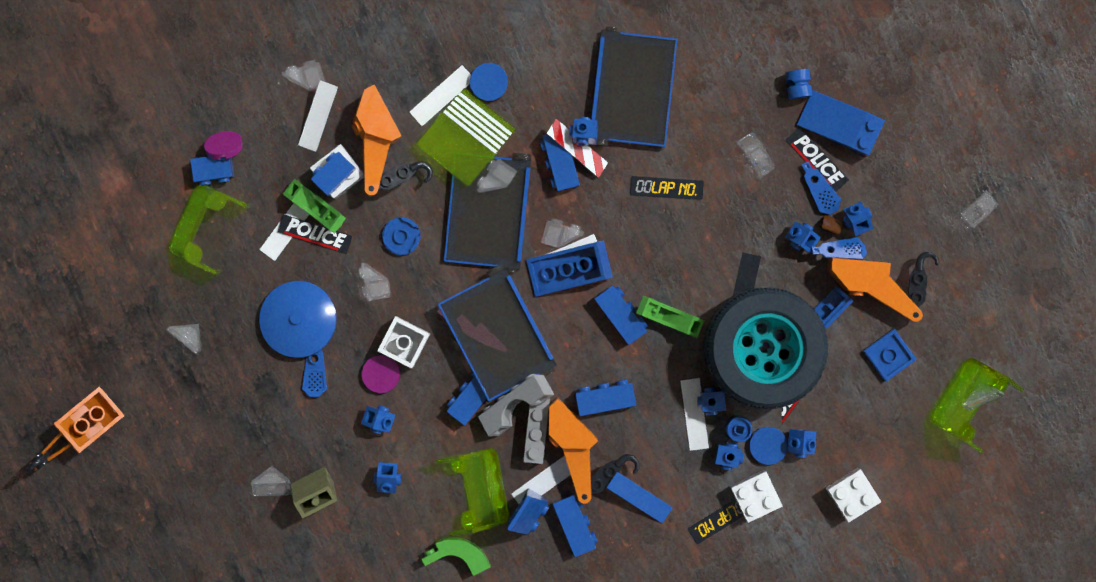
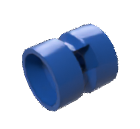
(798, 84)
(738, 428)

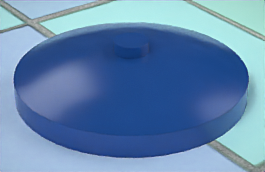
(298, 319)

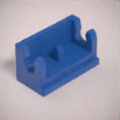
(832, 306)

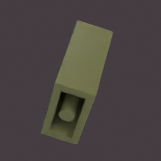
(313, 492)

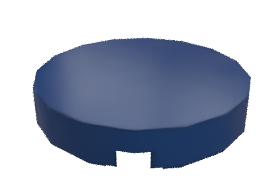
(489, 82)
(401, 236)
(768, 445)

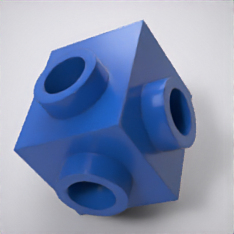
(584, 131)
(858, 218)
(802, 237)
(718, 404)
(382, 419)
(801, 442)
(722, 452)
(387, 477)

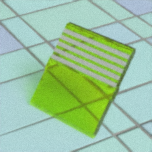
(466, 137)

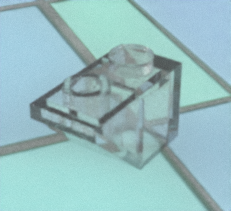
(305, 76)
(756, 155)
(499, 177)
(977, 210)
(560, 235)
(376, 283)

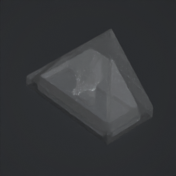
(188, 335)
(981, 395)
(271, 484)

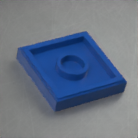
(889, 355)

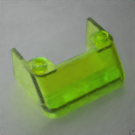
(200, 200)
(949, 410)
(483, 490)

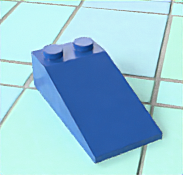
(841, 123)
(569, 268)
(527, 512)

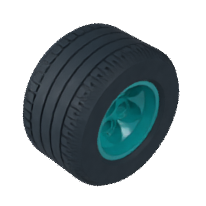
(790, 377)

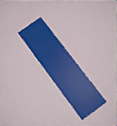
(639, 497)

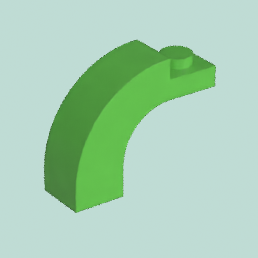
(314, 205)
(670, 316)
(462, 548)

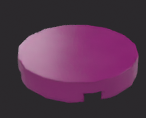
(223, 144)
(380, 374)

